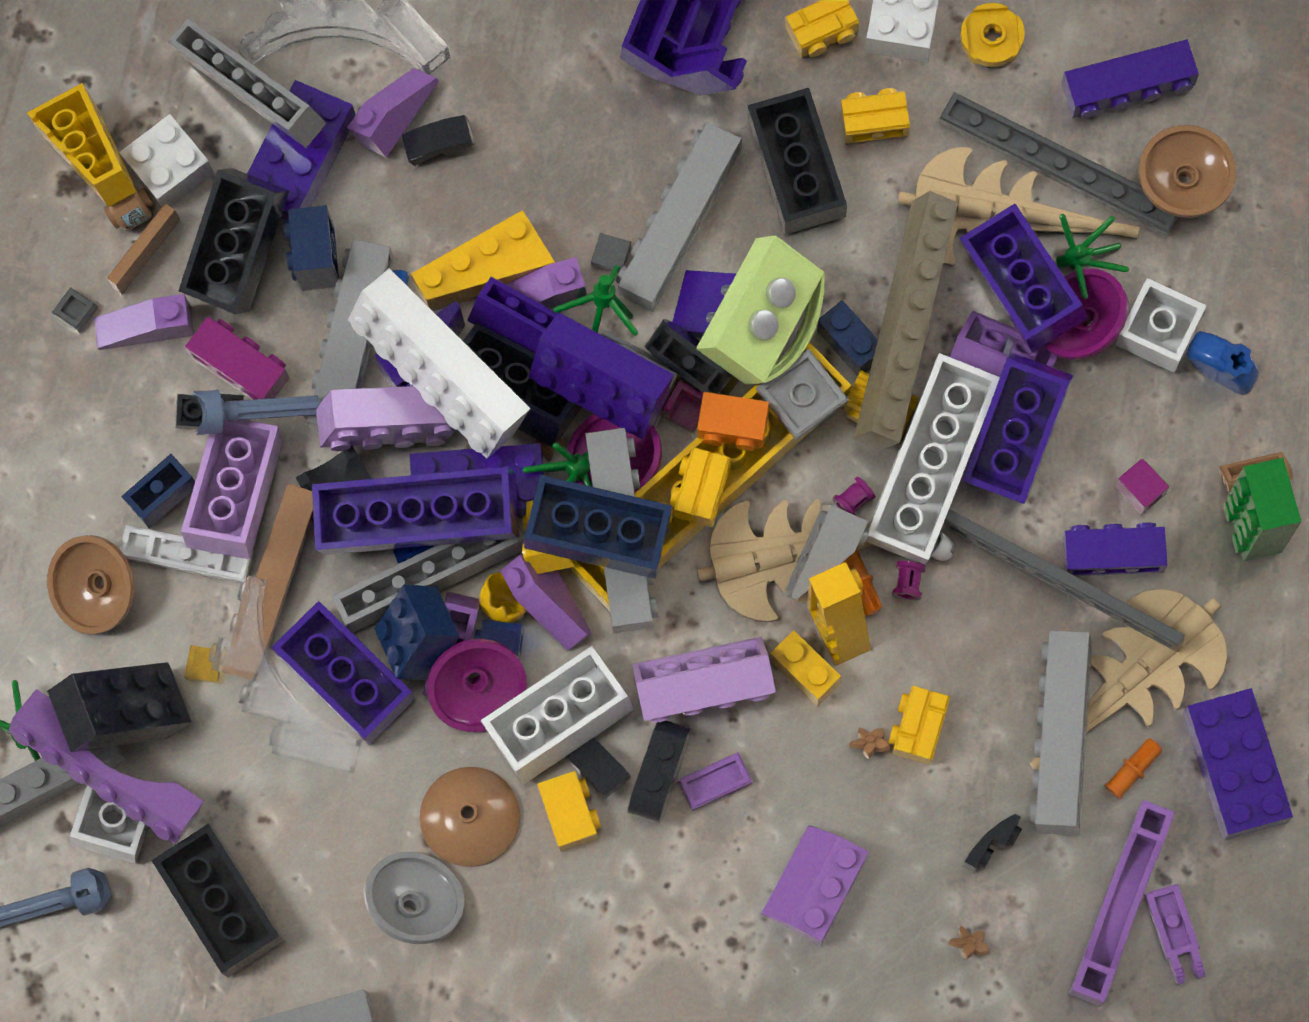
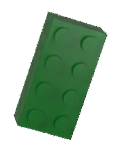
(1262, 510)

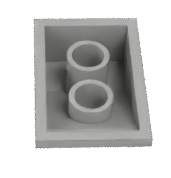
(829, 543)

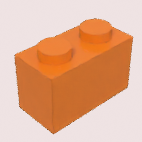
(732, 421)

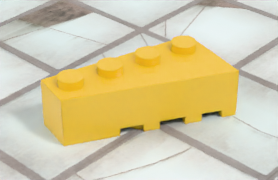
(83, 140)
(500, 252)
(839, 612)

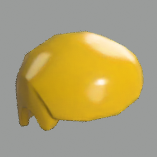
(498, 601)

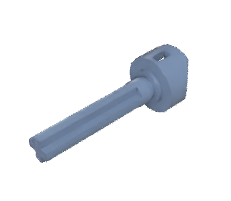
(216, 411)
(62, 898)

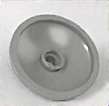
(416, 883)

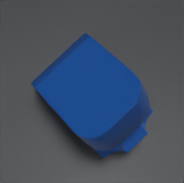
(1224, 362)

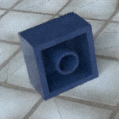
(312, 247)
(415, 631)

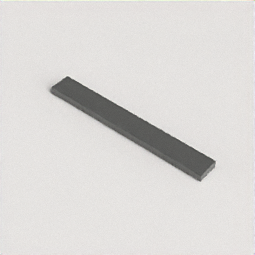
(1055, 162)
(1064, 581)

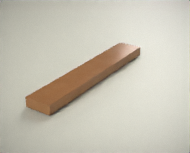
(284, 551)

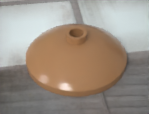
(1188, 153)
(77, 587)
(475, 839)

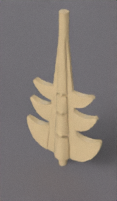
(985, 199)
(748, 563)
(1153, 663)

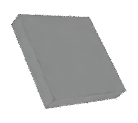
(803, 395)

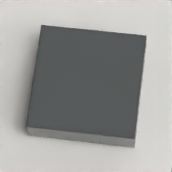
(610, 252)
(74, 309)

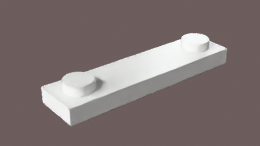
(171, 552)

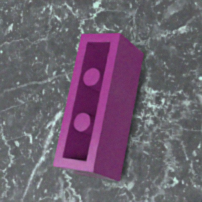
(237, 360)

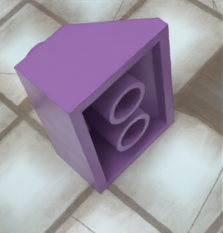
(988, 343)
(815, 884)

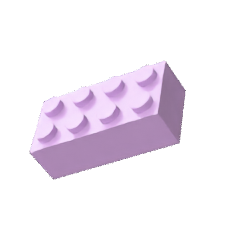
(379, 418)
(232, 488)
(703, 679)

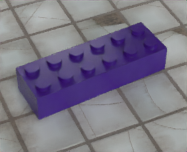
(415, 510)

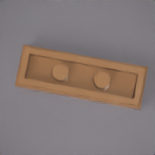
(143, 248)

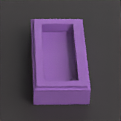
(715, 781)

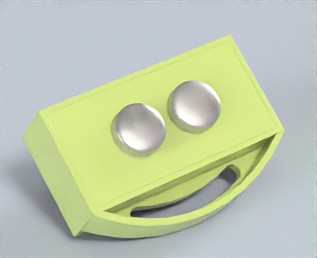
(763, 311)

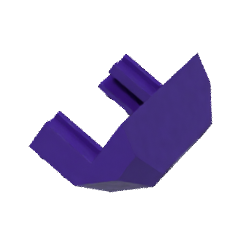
(683, 44)

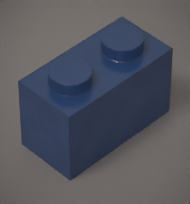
(848, 337)
(159, 491)

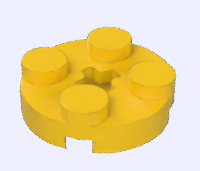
(987, 52)

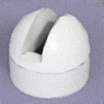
(943, 548)

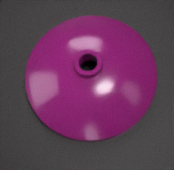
(1105, 306)
(647, 451)
(464, 700)

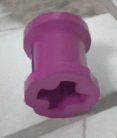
(854, 496)
(909, 580)

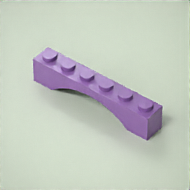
(161, 806)
(1121, 903)

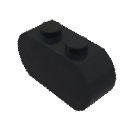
(678, 351)
(659, 771)

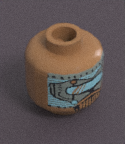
(131, 210)

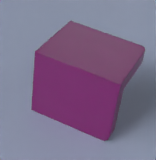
(684, 407)
(1142, 486)

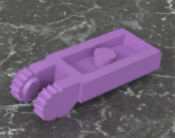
(1174, 930)

